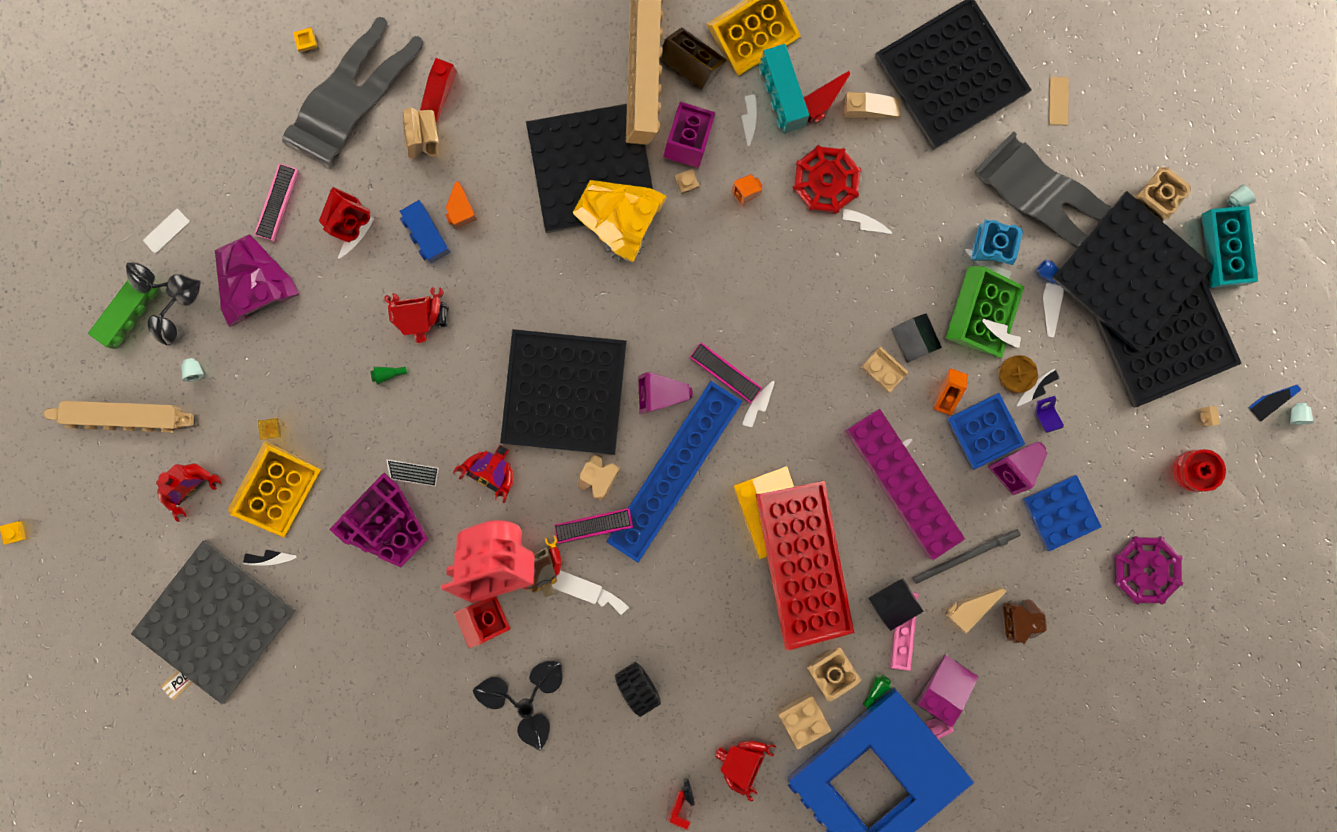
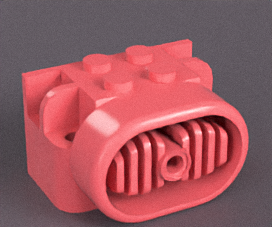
(489, 562)

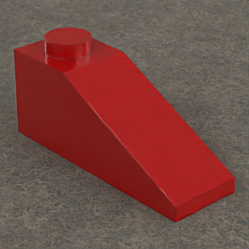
(438, 86)
(821, 100)

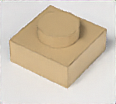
(686, 181)
(1210, 416)

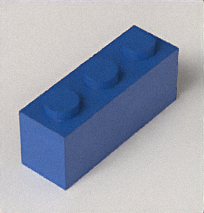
(424, 232)

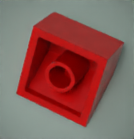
(481, 621)

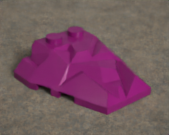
(249, 279)
(382, 523)

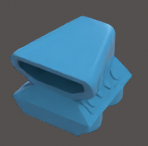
(997, 242)

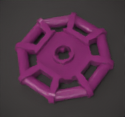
(1159, 573)

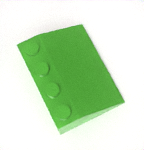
(984, 297)

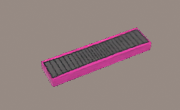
(725, 372)
(593, 526)

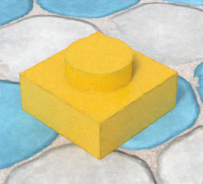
(305, 39)
(12, 532)

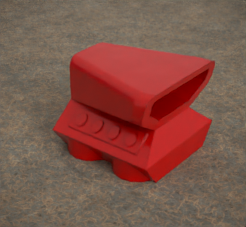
(343, 215)

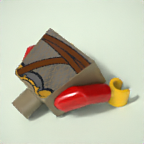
(546, 568)

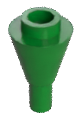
(382, 374)
(880, 686)

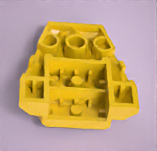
(619, 214)

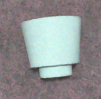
(1241, 197)
(191, 370)
(1301, 414)

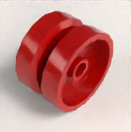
(1199, 470)

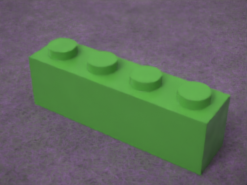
(121, 315)

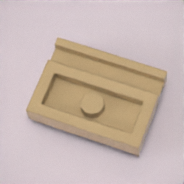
(884, 369)

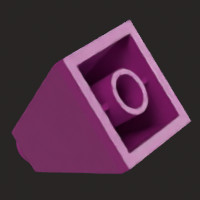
(659, 392)
(1020, 469)

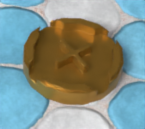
(1018, 374)

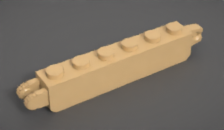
(119, 415)

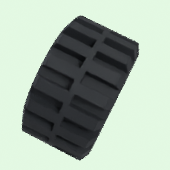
(637, 689)

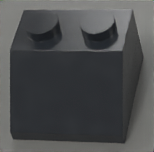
(896, 604)

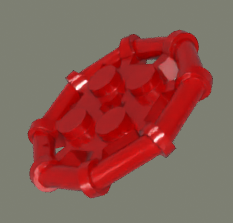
(838, 180)

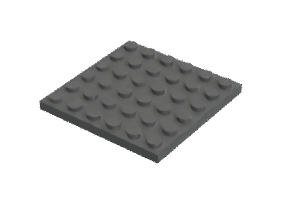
(213, 622)

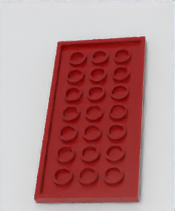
(804, 564)

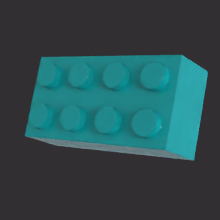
(784, 88)
(1229, 247)

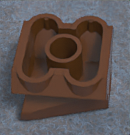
(1023, 621)

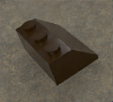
(691, 58)

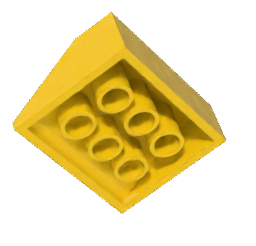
(750, 29)
(273, 489)
(747, 500)

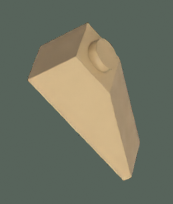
(870, 106)
(970, 610)

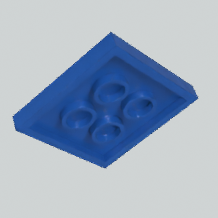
(986, 431)
(1062, 512)

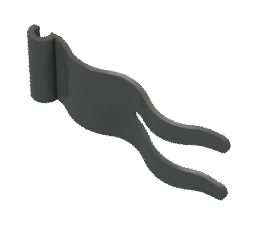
(339, 103)
(1037, 189)

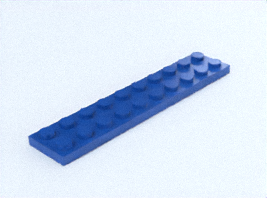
(675, 470)

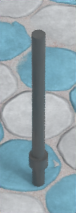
(999, 540)

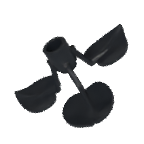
(179, 287)
(531, 729)

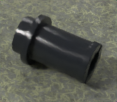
(442, 317)

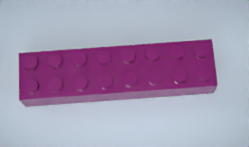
(904, 484)

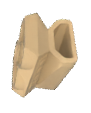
(420, 132)
(1164, 193)
(597, 477)
(833, 673)

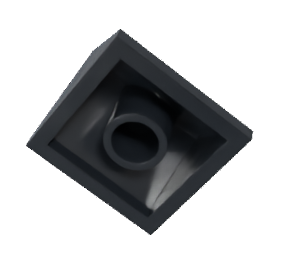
(916, 337)

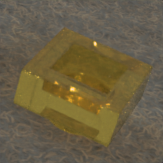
(269, 429)

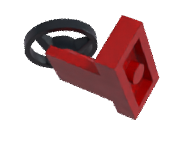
(682, 795)

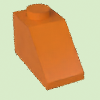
(746, 189)
(459, 208)
(951, 391)

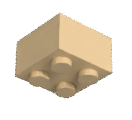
(803, 720)

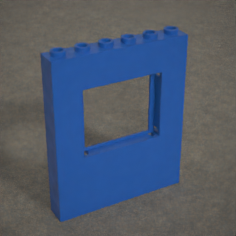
(906, 750)

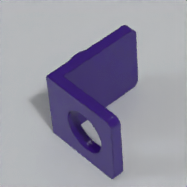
(1048, 415)

